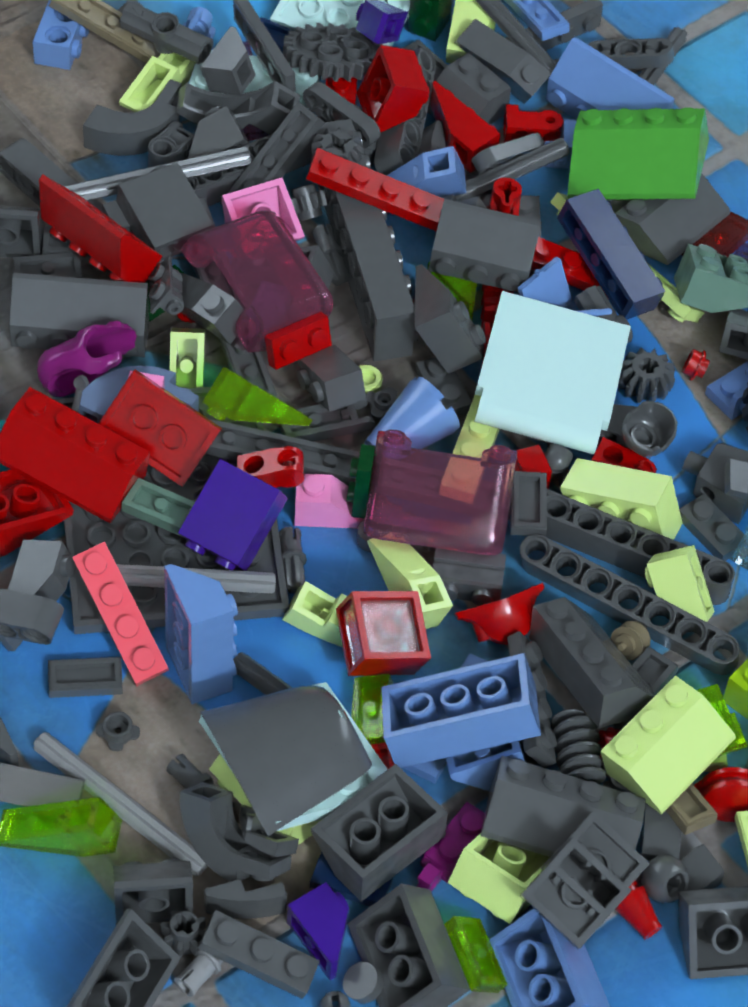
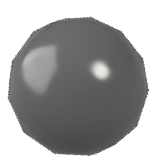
(665, 878)

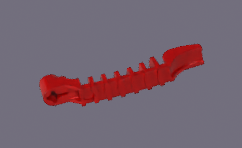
(505, 199)

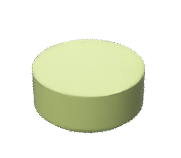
(372, 378)

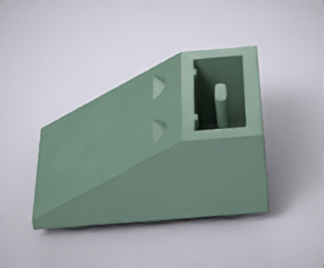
(712, 280)

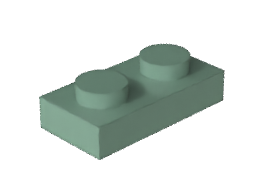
(157, 505)

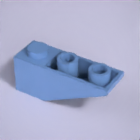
(434, 172)

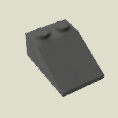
(445, 323)

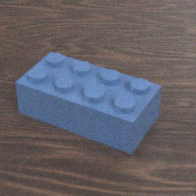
(460, 711)

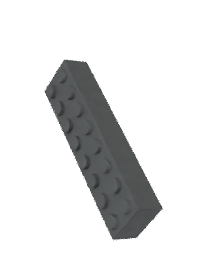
(372, 267)

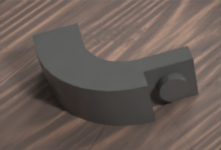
(130, 133)

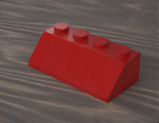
(95, 234)
(71, 454)

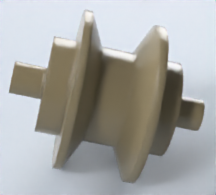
(631, 639)

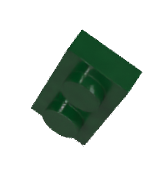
(361, 471)

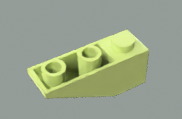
(408, 571)

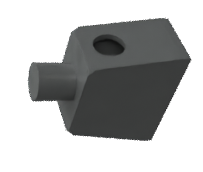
(711, 478)

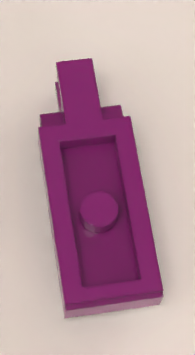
(443, 856)

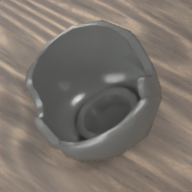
(649, 428)

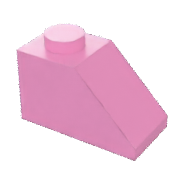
(323, 503)

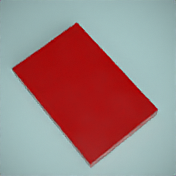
(161, 425)

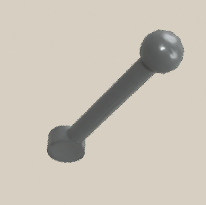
(80, 384)

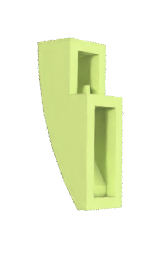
(154, 78)
(315, 613)

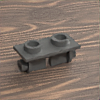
(166, 288)

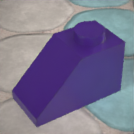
(380, 21)
(320, 925)

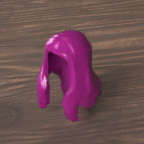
(87, 354)

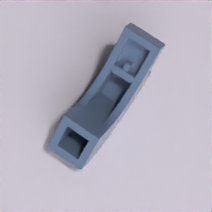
(102, 391)

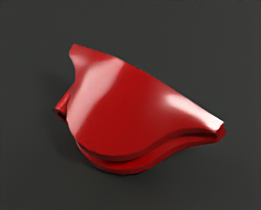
(503, 617)
(725, 791)

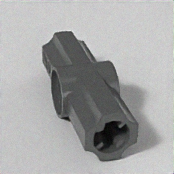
(166, 33)

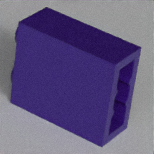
(232, 516)

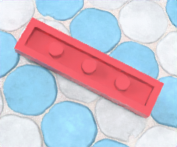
(120, 613)

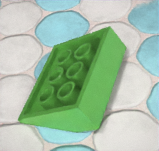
(639, 153)

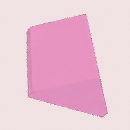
(263, 197)

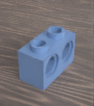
(57, 40)

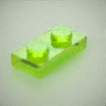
(367, 706)
(475, 954)

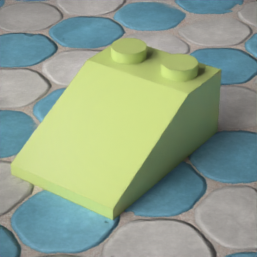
(496, 876)

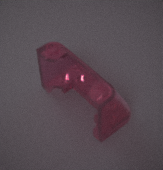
(264, 272)
(439, 496)

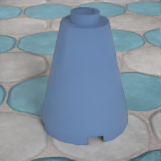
(418, 415)

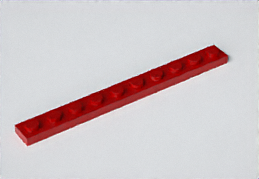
(423, 208)

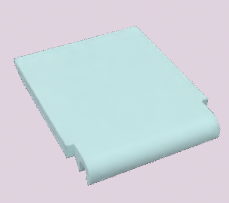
(550, 372)

